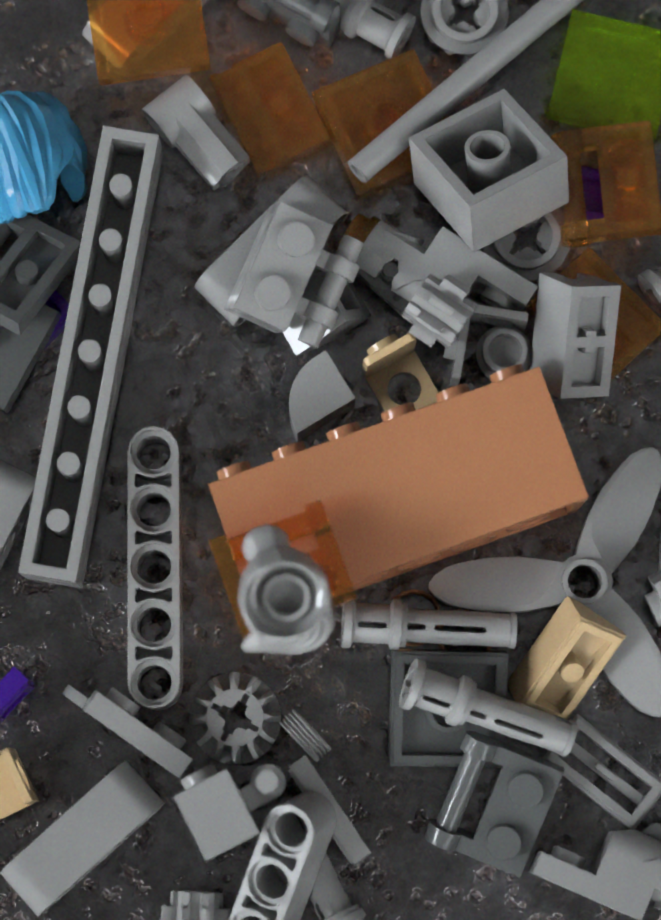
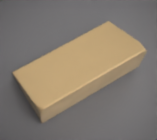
(565, 659)

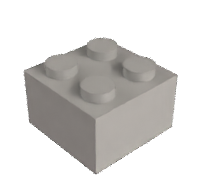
(489, 169)

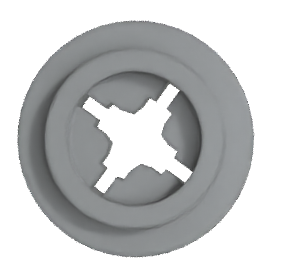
(489, 17)
(530, 262)
(243, 744)

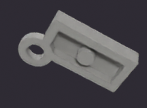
(118, 714)

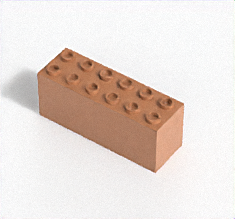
(419, 479)

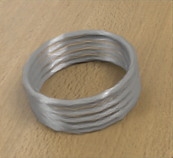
(305, 735)

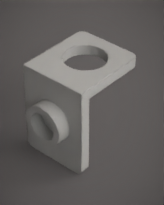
(482, 316)

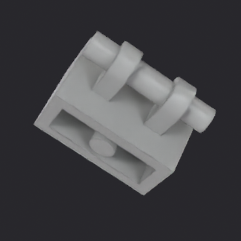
(280, 268)
(221, 811)

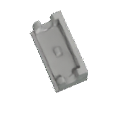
(575, 334)

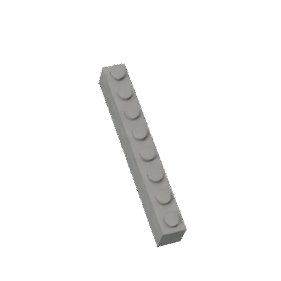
(91, 358)

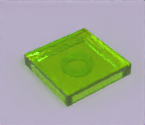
(607, 73)

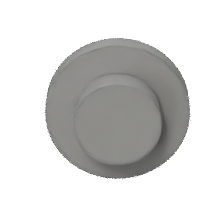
(502, 348)

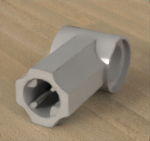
(188, 121)

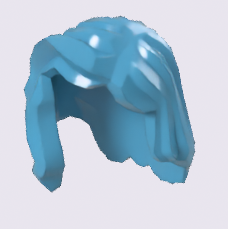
(35, 148)

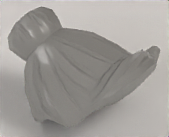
(282, 595)

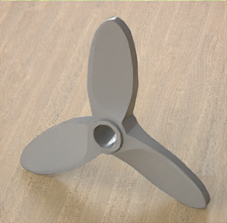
(538, 584)

